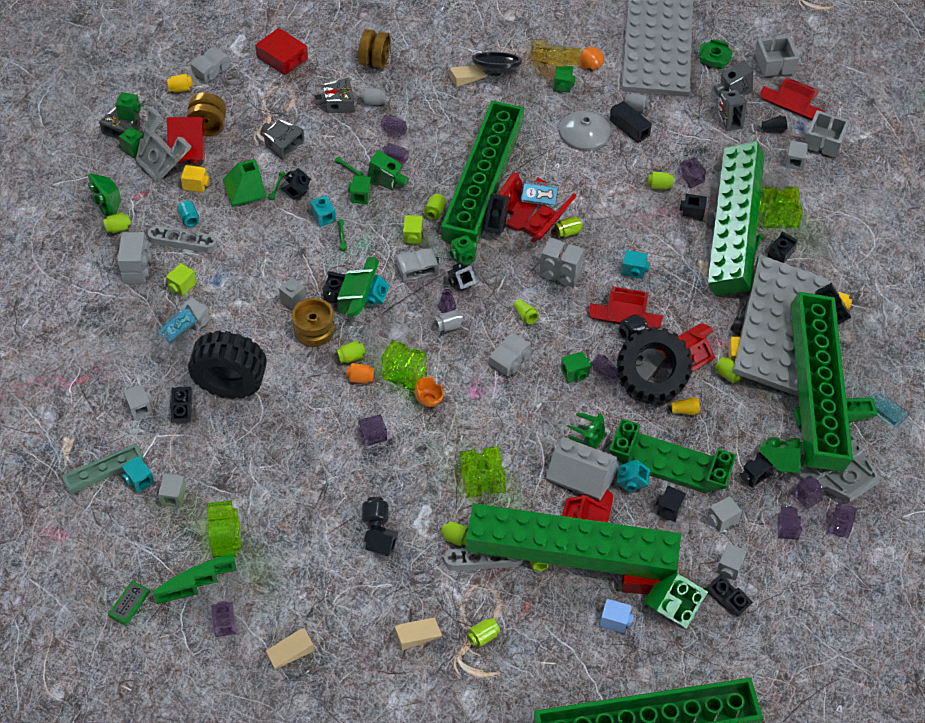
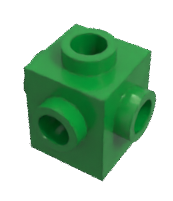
(463, 250)

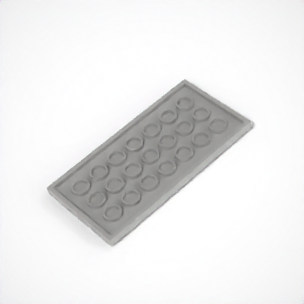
(658, 47)
(766, 335)

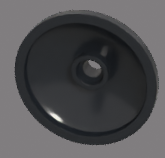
(496, 62)

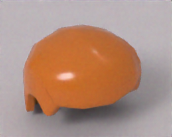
(591, 58)
(428, 392)

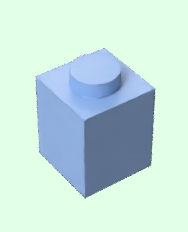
(616, 616)

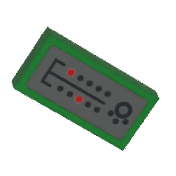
(129, 603)

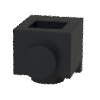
(693, 206)
(782, 247)
(333, 286)
(756, 470)

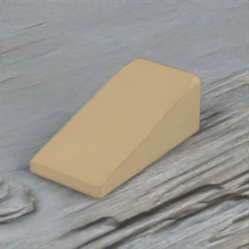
(465, 74)
(417, 632)
(290, 649)

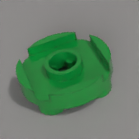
(719, 60)

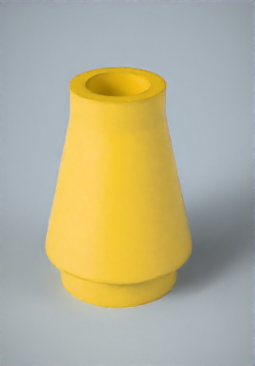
(687, 406)

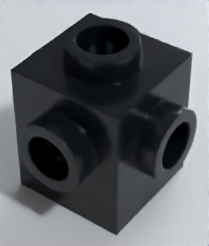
(295, 183)
(467, 277)

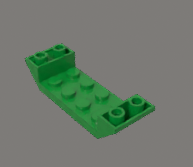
(672, 461)

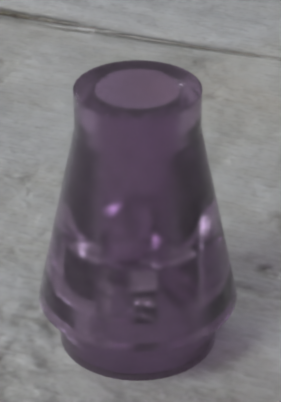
(446, 301)
(604, 366)

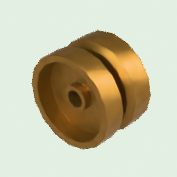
(374, 48)
(211, 109)
(313, 322)

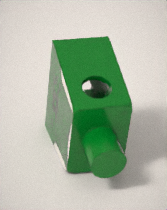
(386, 171)

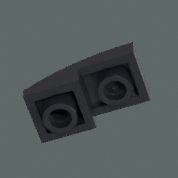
(841, 309)
(181, 404)
(730, 598)

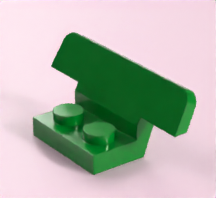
(356, 288)

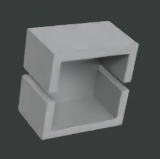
(781, 59)
(822, 138)
(134, 258)
(567, 268)

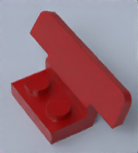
(793, 97)
(519, 210)
(544, 219)
(622, 304)
(698, 344)
(588, 508)

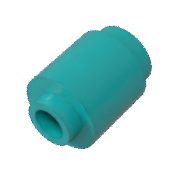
(188, 213)

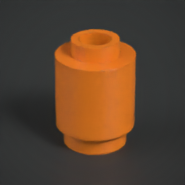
(360, 373)

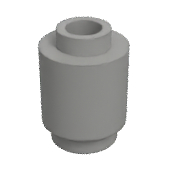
(373, 96)
(638, 102)
(448, 321)

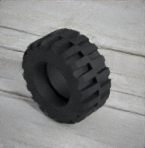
(669, 345)
(227, 364)

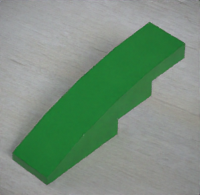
(857, 410)
(186, 583)

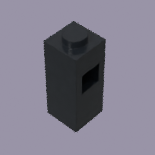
(630, 121)

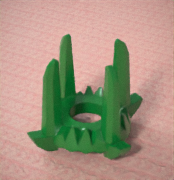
(595, 432)

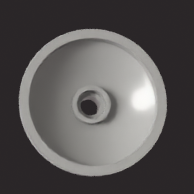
(585, 130)

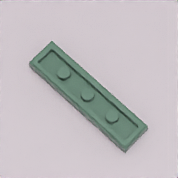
(100, 469)

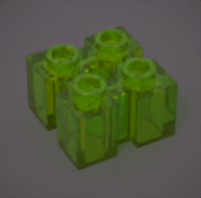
(781, 207)
(403, 364)
(482, 472)
(223, 528)

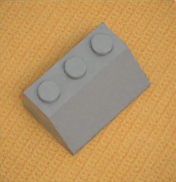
(582, 468)

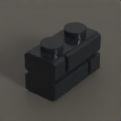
(497, 212)

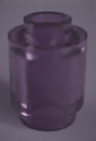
(394, 125)
(396, 152)

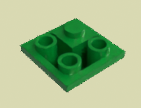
(244, 183)
(104, 193)
(784, 455)
(676, 598)

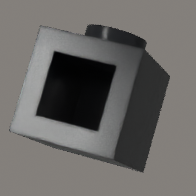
(670, 503)
(380, 540)

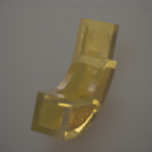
(554, 55)

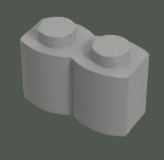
(210, 64)
(417, 265)
(510, 354)

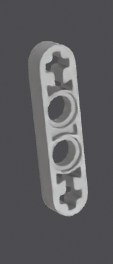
(161, 235)
(484, 562)

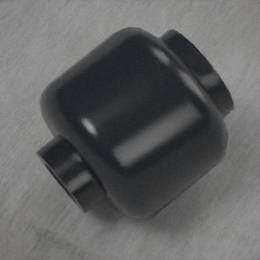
(632, 325)
(375, 511)

